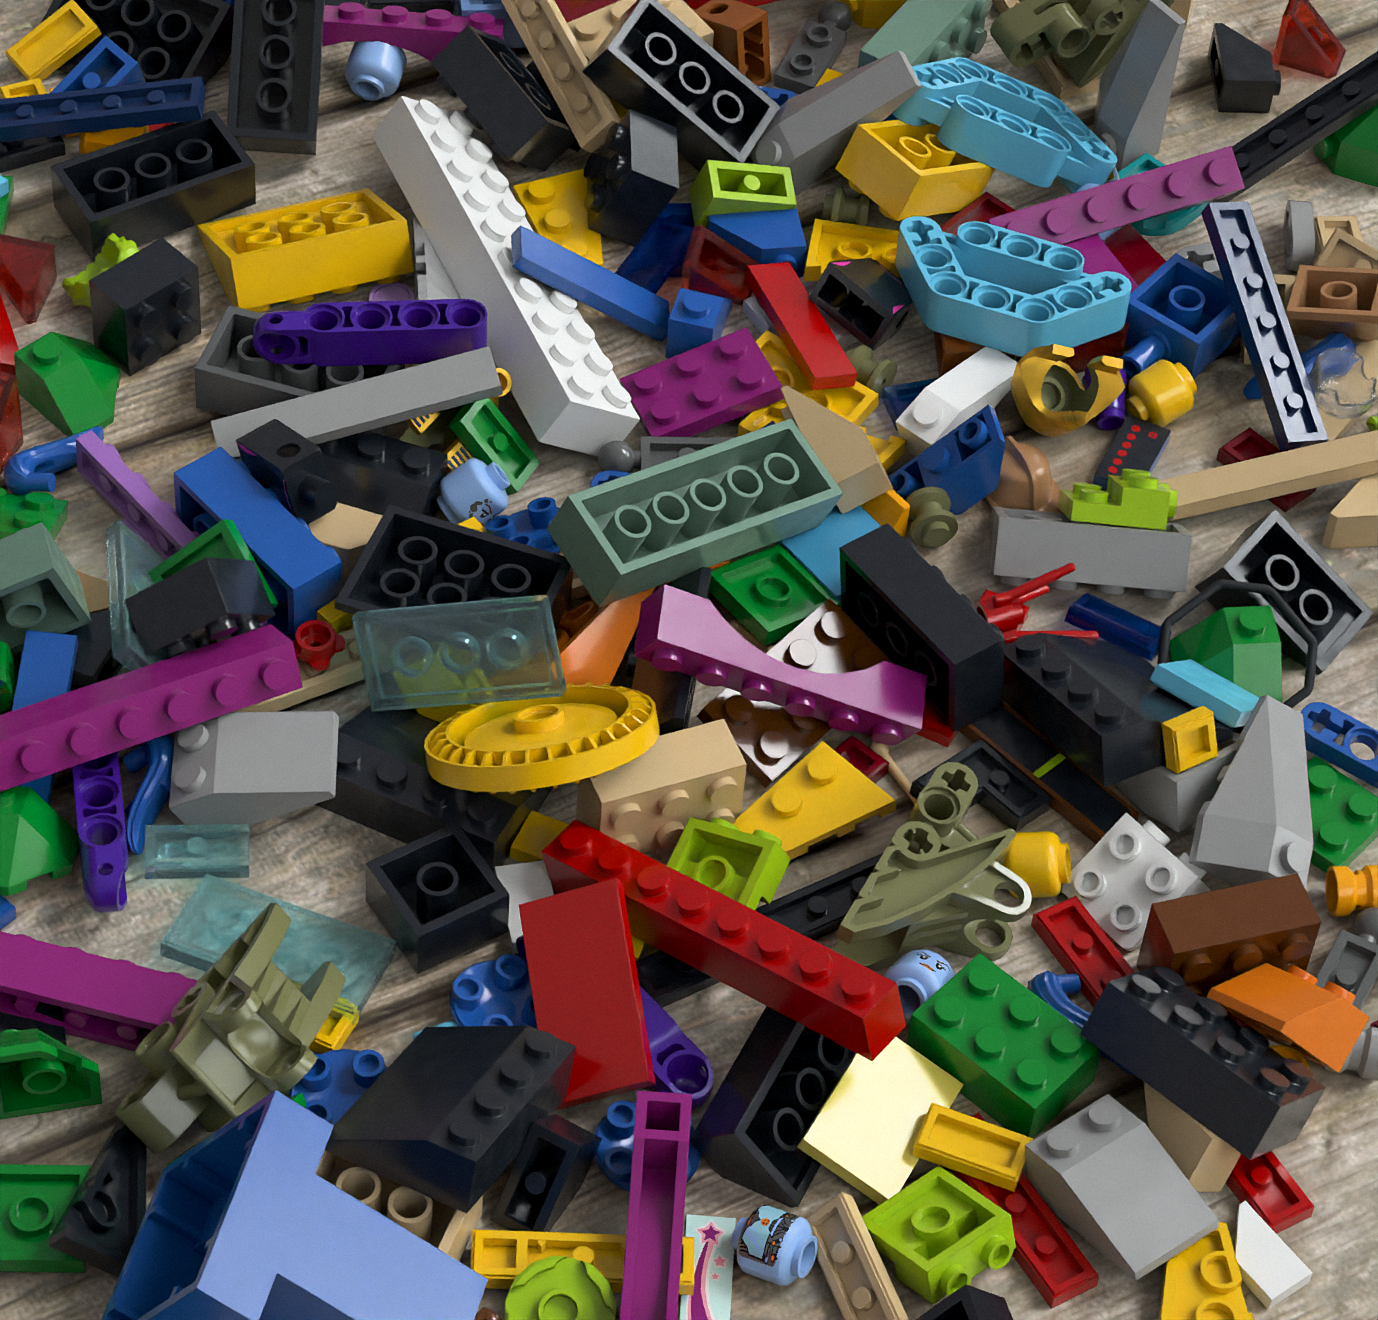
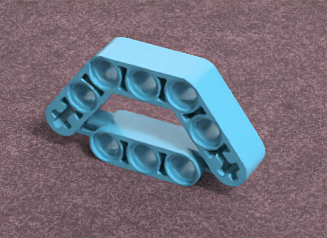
(1006, 124)
(1006, 287)

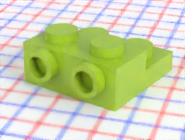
(1129, 501)
(731, 860)
(941, 1234)

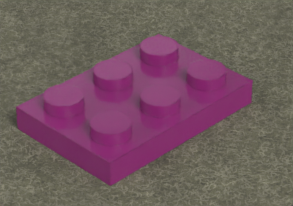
(703, 387)

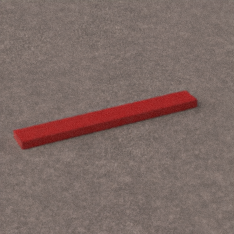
(1089, 953)

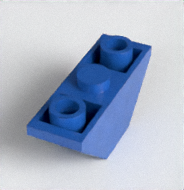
(961, 463)

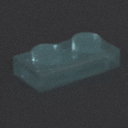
(197, 851)

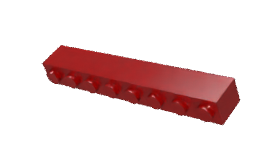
(734, 942)

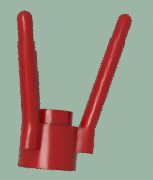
(1006, 608)

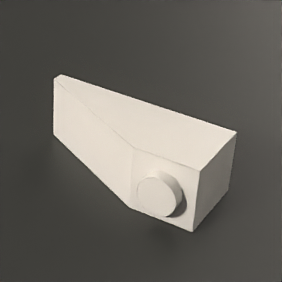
(955, 398)

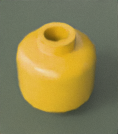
(1161, 393)
(1040, 862)

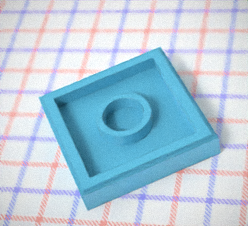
(1206, 688)

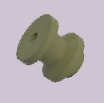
(846, 209)
(869, 372)
(930, 517)

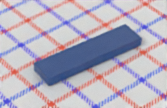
(589, 283)
(44, 674)

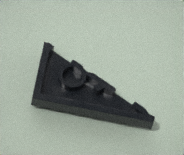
(107, 1205)

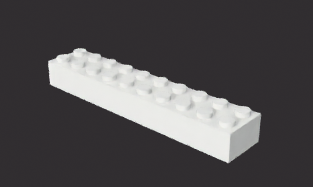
(531, 327)

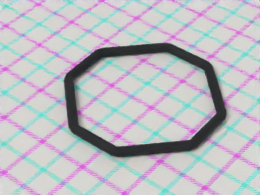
(1281, 605)

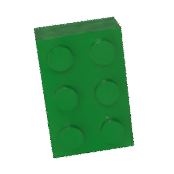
(1005, 1047)

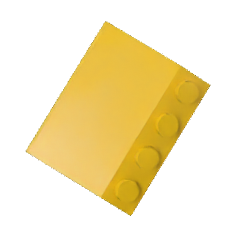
(308, 249)

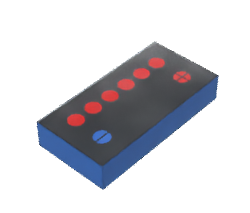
(1134, 447)

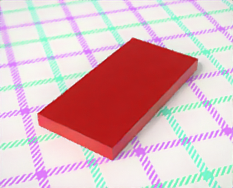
(589, 988)

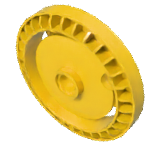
(542, 739)

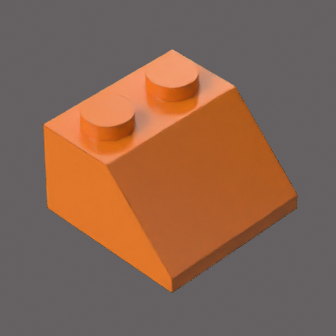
(1295, 1011)

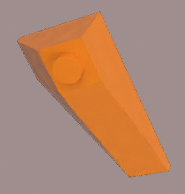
(596, 638)

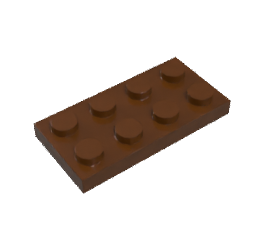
(765, 731)

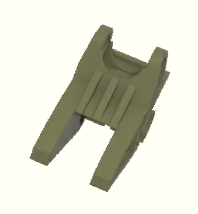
(1077, 32)
(935, 883)
(231, 1039)

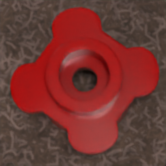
(317, 644)

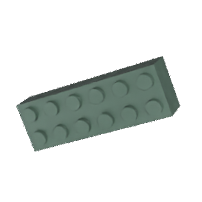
(693, 511)

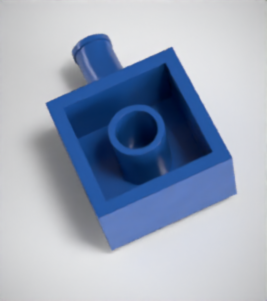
(1179, 318)

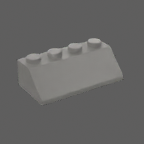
(1104, 554)

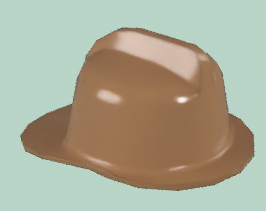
(1025, 480)

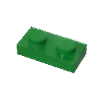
(494, 439)

